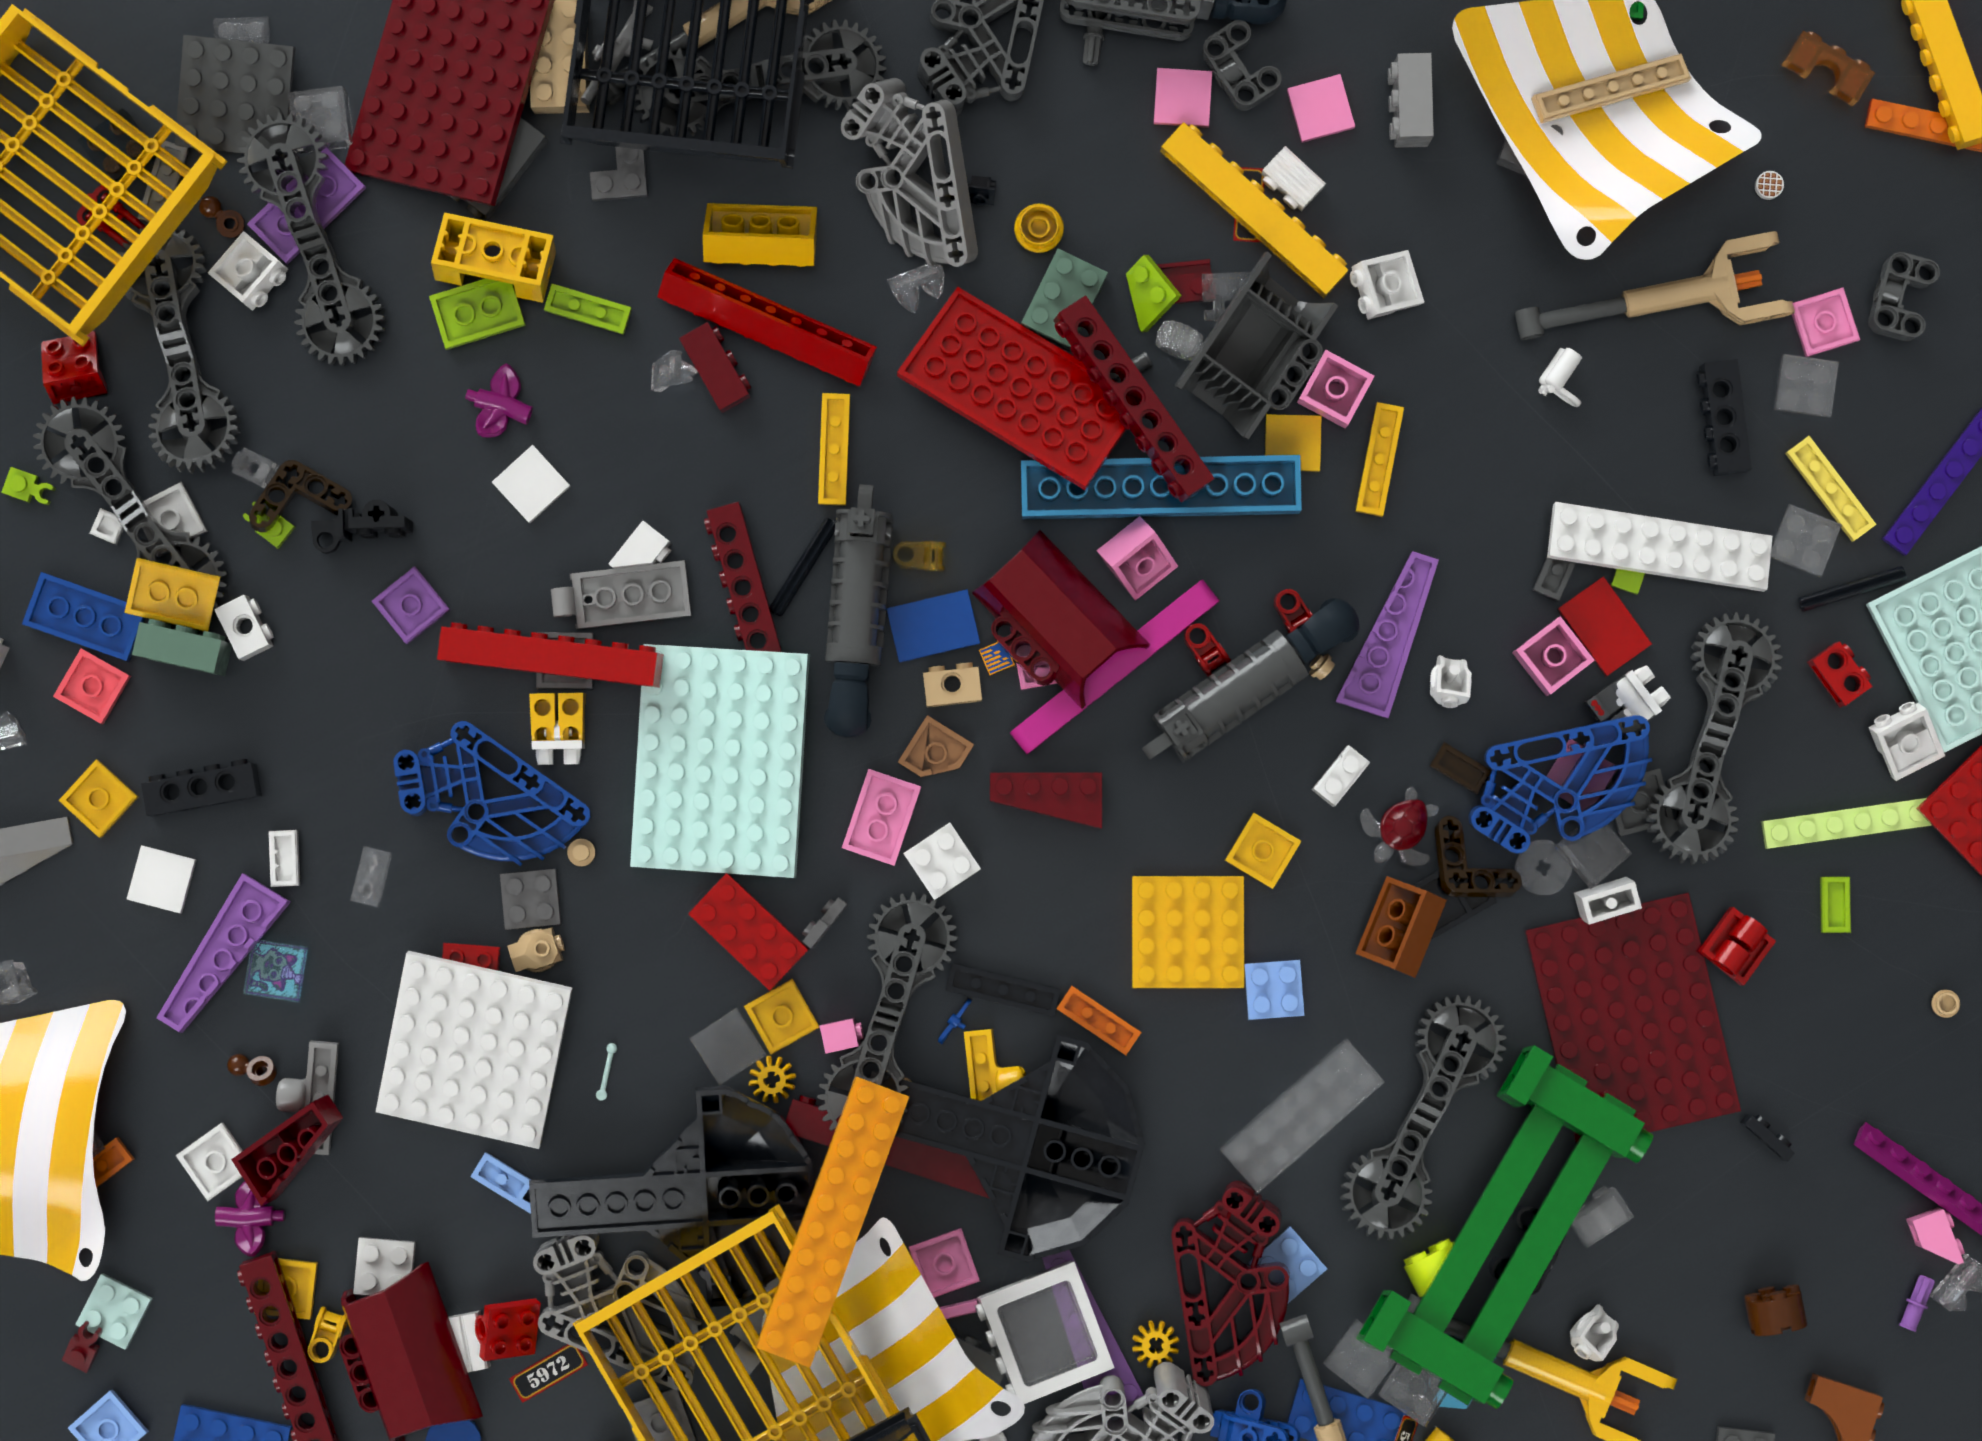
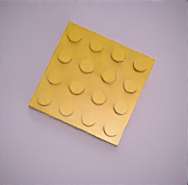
(1187, 931)

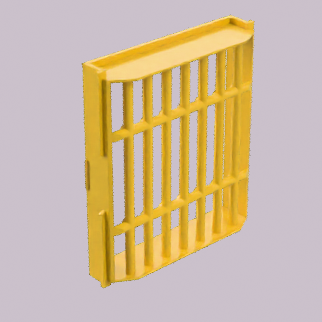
(13, 34)
(715, 1329)

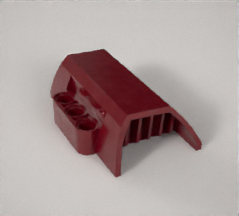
(1055, 615)
(407, 1357)

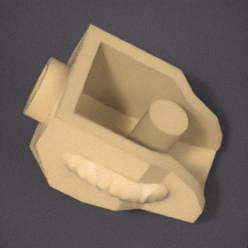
(537, 950)

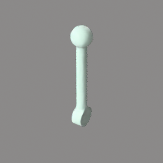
(602, 1093)

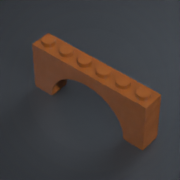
(1847, 1407)

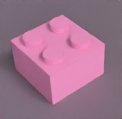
(1335, 389)
(1553, 656)

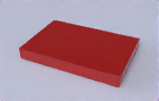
(1604, 626)

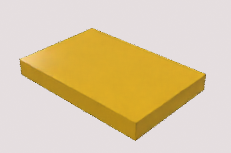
(172, 594)

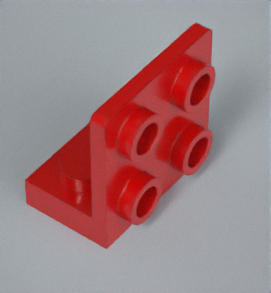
(71, 369)

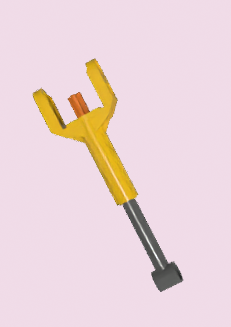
(1593, 1388)

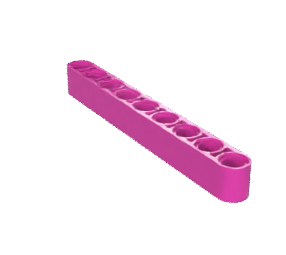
(1156, 632)

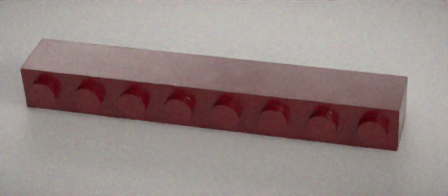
(904, 1154)

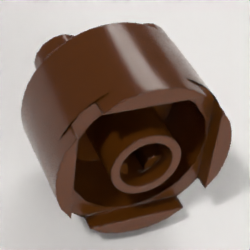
(1775, 1311)

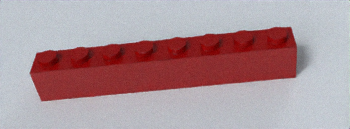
(766, 322)
(550, 656)

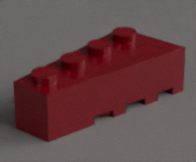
(1057, 795)
(283, 1152)

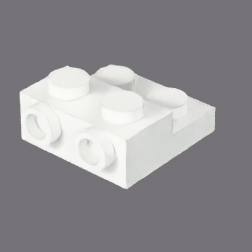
(248, 271)
(1386, 284)
(1906, 740)

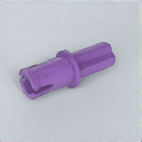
(1917, 1303)

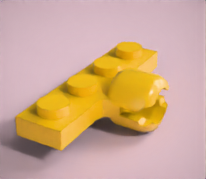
(982, 1066)

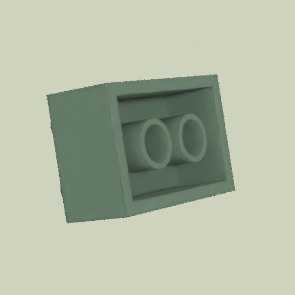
(1061, 286)
(182, 647)

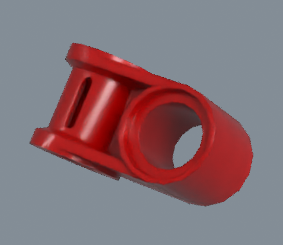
(1297, 615)
(1206, 650)

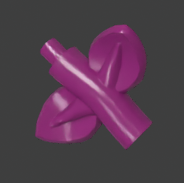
(499, 403)
(248, 1220)

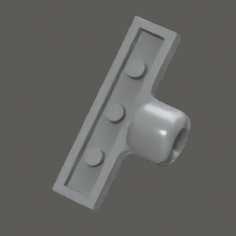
(320, 1081)

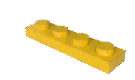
(834, 449)
(1379, 459)

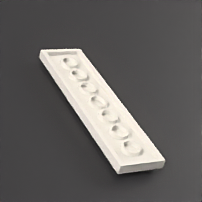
(1659, 546)

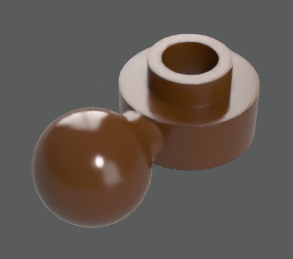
(211, 208)
(240, 1065)

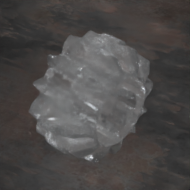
(1178, 340)

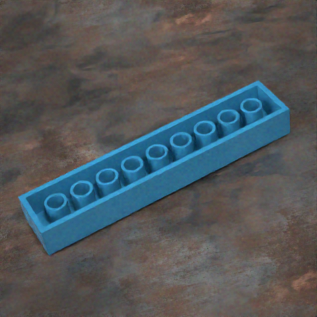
(1134, 489)

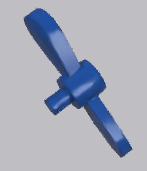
(954, 1022)

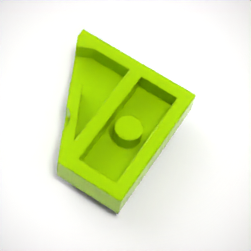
(1150, 292)

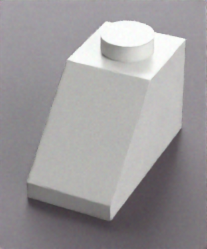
(642, 548)

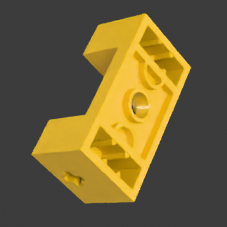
(523, 258)

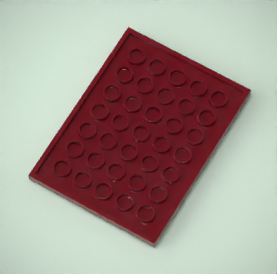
(448, 94)
(1636, 1012)

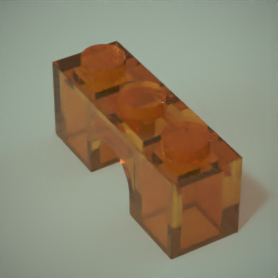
(1850, 75)

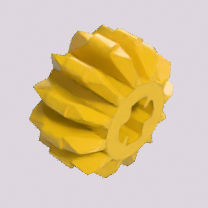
(779, 1085)
(1165, 1343)

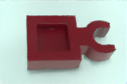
(82, 1348)

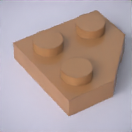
(935, 749)

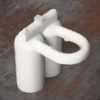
(1558, 373)

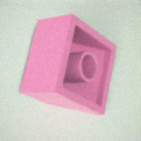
(1137, 558)

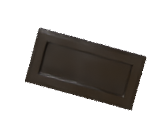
(1460, 768)

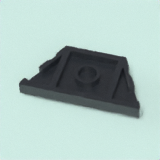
(1456, 908)

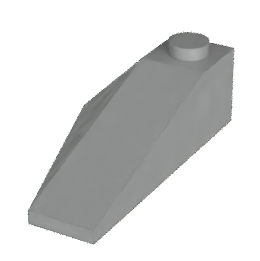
(30, 844)

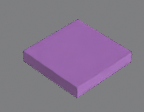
(410, 605)

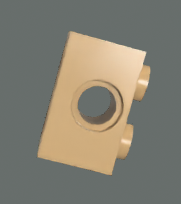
(968, 692)

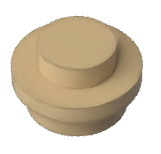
(1321, 666)
(581, 852)
(1945, 1003)

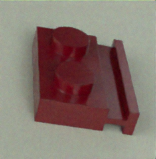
(1187, 278)

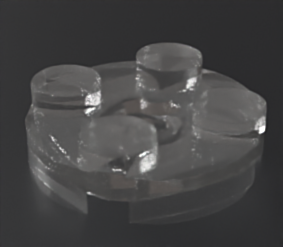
(1533, 880)

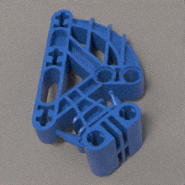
(432, 779)
(1510, 811)

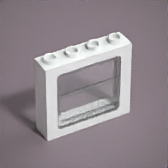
(1044, 1332)

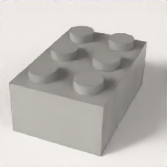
(1411, 100)

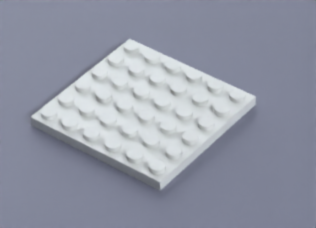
(473, 1049)

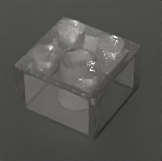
(329, 113)

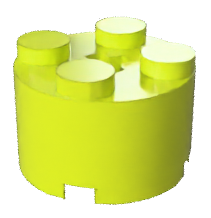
(1423, 1267)

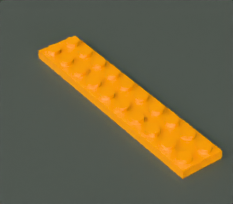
(832, 1222)

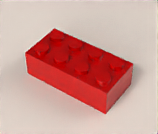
(748, 931)

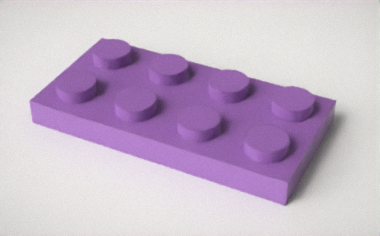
(332, 198)

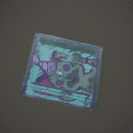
(276, 970)

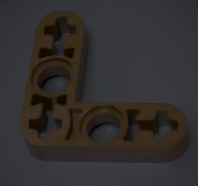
(300, 486)
(1459, 869)

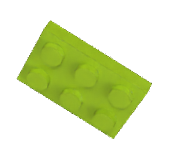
(476, 312)

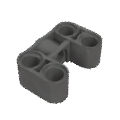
(1232, 73)
(1890, 293)

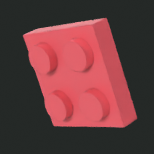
(92, 686)

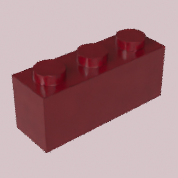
(716, 366)

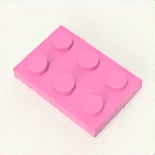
(881, 817)

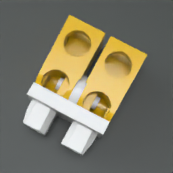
(564, 733)

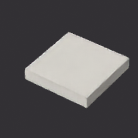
(531, 484)
(175, 512)
(161, 879)
(210, 1161)

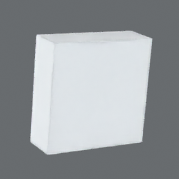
(107, 527)

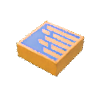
(996, 658)

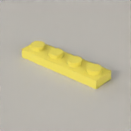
(1830, 488)

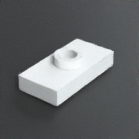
(284, 858)

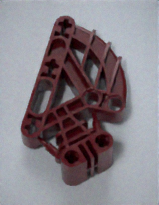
(1241, 1224)

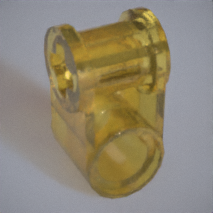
(922, 555)

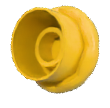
(1038, 228)

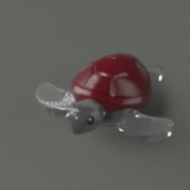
(1400, 829)

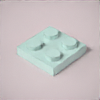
(114, 1309)

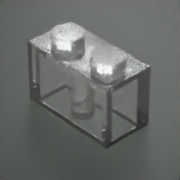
(1601, 1216)

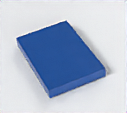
(933, 626)

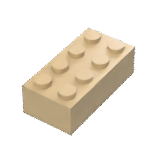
(552, 68)

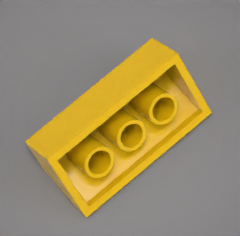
(760, 234)

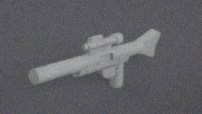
(621, 48)

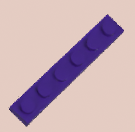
(1937, 488)

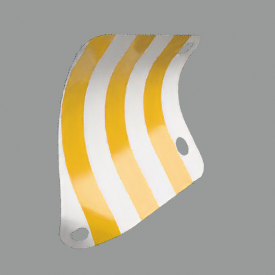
(1611, 157)
(47, 1132)
(910, 1347)

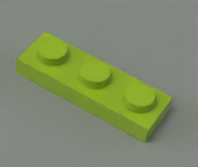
(587, 309)

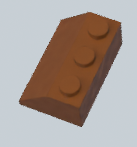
(1401, 926)

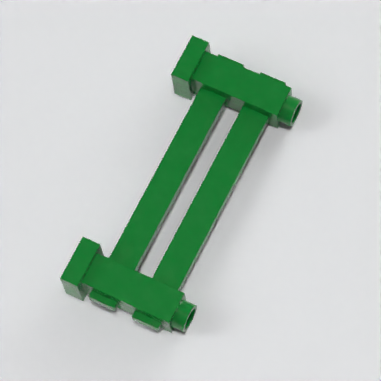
(1556, 1101)

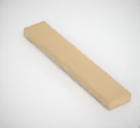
(1611, 88)

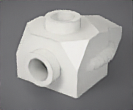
(1450, 682)
(1594, 1334)

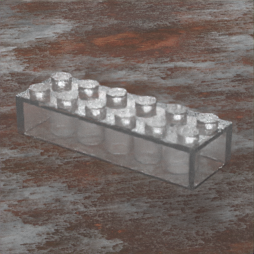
(1302, 1115)

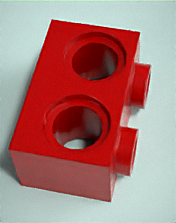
(1834, 678)

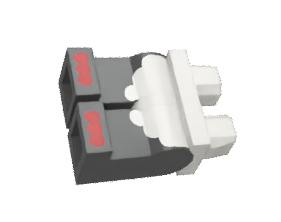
(1631, 696)

